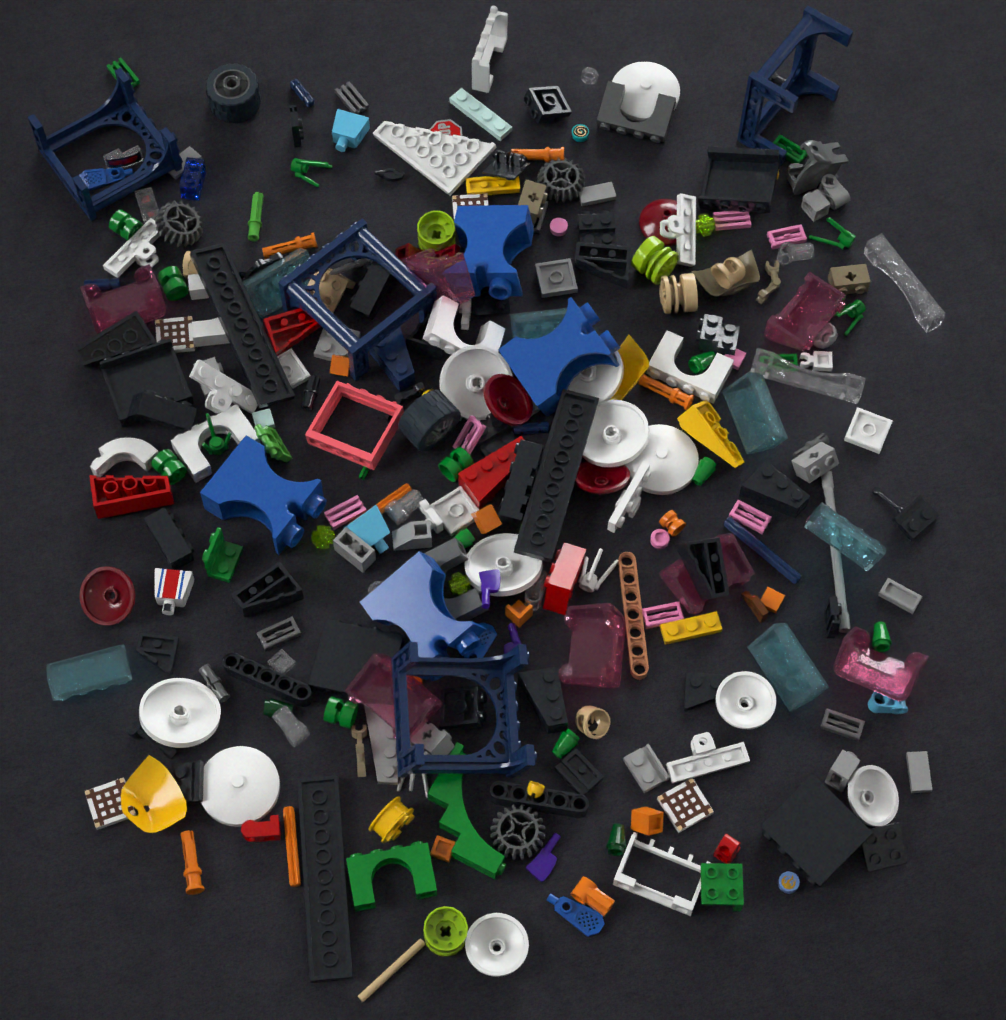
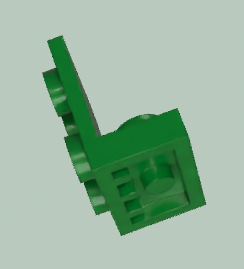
(221, 557)
(722, 885)

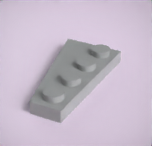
(383, 748)

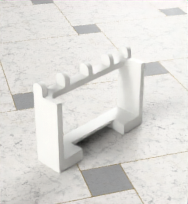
(492, 39)
(629, 883)

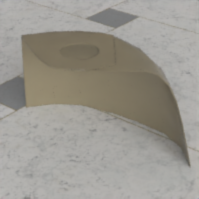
(712, 287)

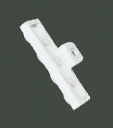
(683, 229)
(137, 248)
(223, 389)
(629, 499)
(706, 759)

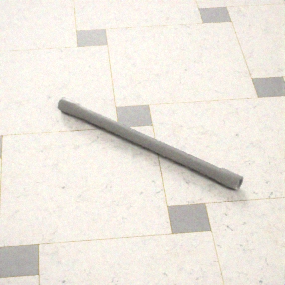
(827, 485)

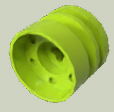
(435, 231)
(654, 259)
(445, 919)

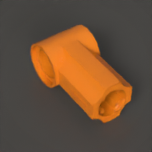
(588, 893)

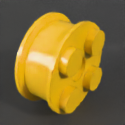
(391, 820)

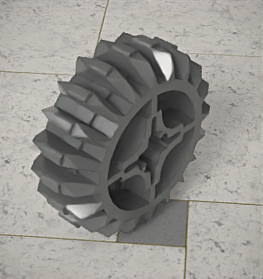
(561, 173)
(176, 228)
(511, 816)

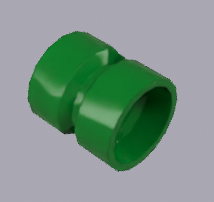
(124, 224)
(173, 283)
(457, 462)
(168, 465)
(340, 712)

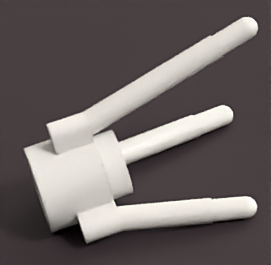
(589, 581)

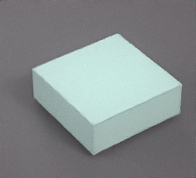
(264, 418)

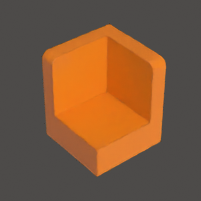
(486, 519)
(518, 613)
(647, 821)

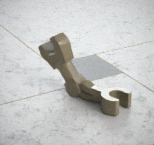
(775, 284)
(359, 735)

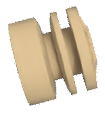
(679, 293)

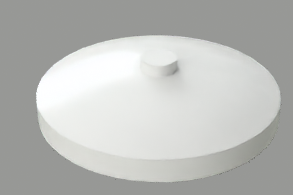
(642, 85)
(465, 376)
(599, 380)
(616, 434)
(671, 460)
(497, 552)
(179, 712)
(240, 786)

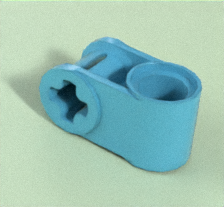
(889, 705)

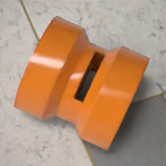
(672, 523)

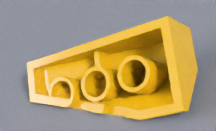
(703, 424)

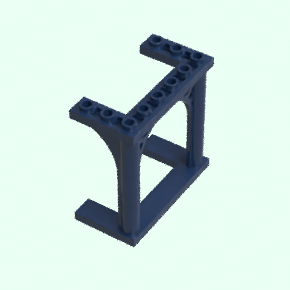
(800, 81)
(117, 105)
(362, 245)
(503, 667)

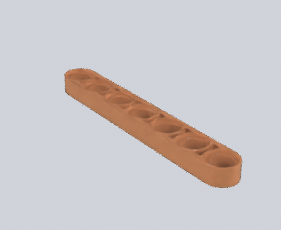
(637, 623)

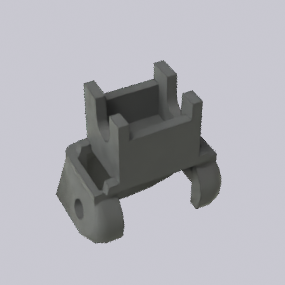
(820, 162)

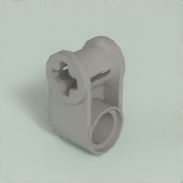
(833, 191)

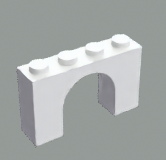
(206, 331)
(441, 331)
(705, 385)
(188, 444)

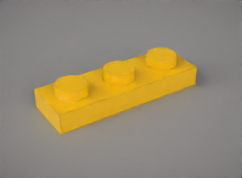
(492, 185)
(690, 628)

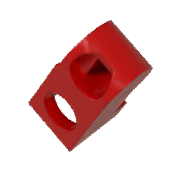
(262, 831)
(727, 849)

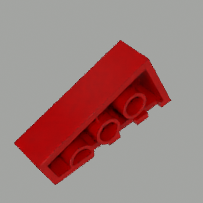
(488, 475)
(129, 494)

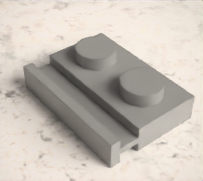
(646, 768)

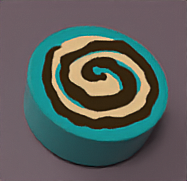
(580, 133)

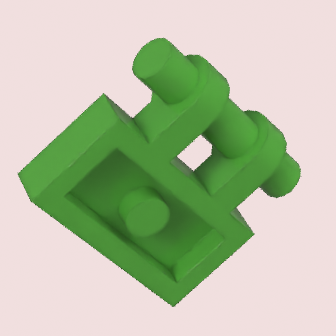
(272, 443)

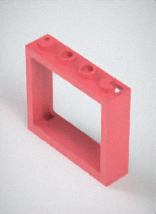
(344, 450)

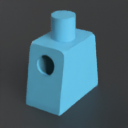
(349, 129)
(371, 529)

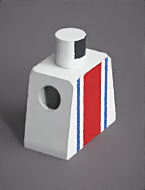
(172, 588)

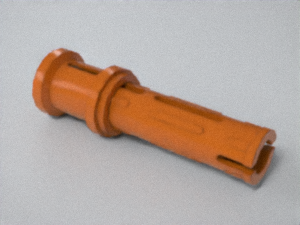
(541, 154)
(300, 242)
(673, 394)
(192, 871)

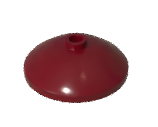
(653, 215)
(508, 399)
(602, 479)
(97, 595)

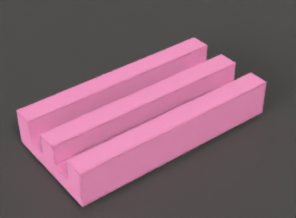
(731, 217)
(795, 238)
(472, 437)
(346, 510)
(748, 519)
(652, 624)

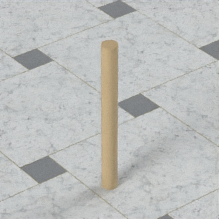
(391, 970)

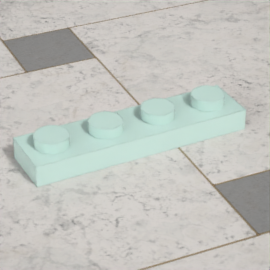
(480, 114)

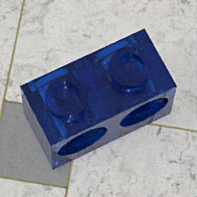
(192, 178)

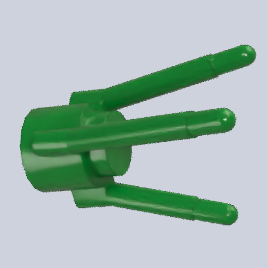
(301, 166)
(845, 237)
(853, 310)
(216, 444)

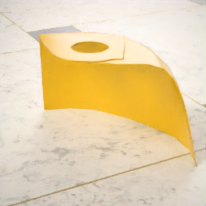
(635, 365)
(153, 787)

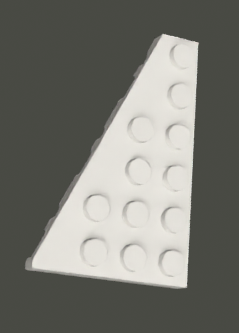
(437, 156)

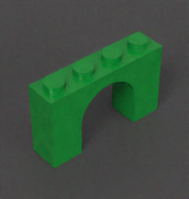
(414, 858)

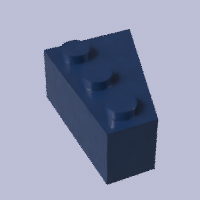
(395, 360)

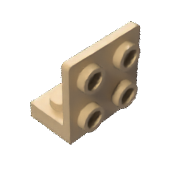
(332, 288)

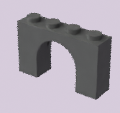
(654, 127)
(468, 604)

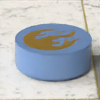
(788, 882)

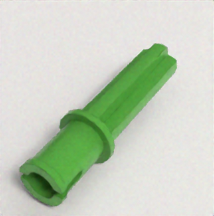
(255, 218)

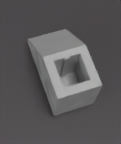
(412, 536)

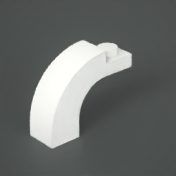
(123, 450)

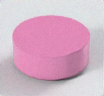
(558, 227)
(660, 538)

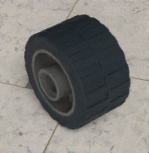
(233, 93)
(429, 420)

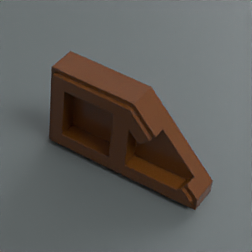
(756, 606)

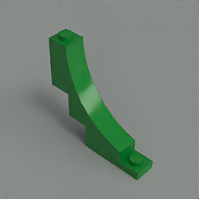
(470, 846)

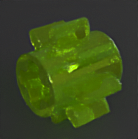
(705, 224)
(322, 537)
(459, 584)

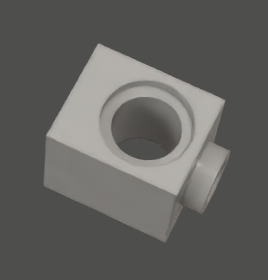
(815, 205)

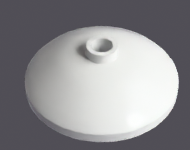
(748, 689)
(873, 796)
(501, 931)

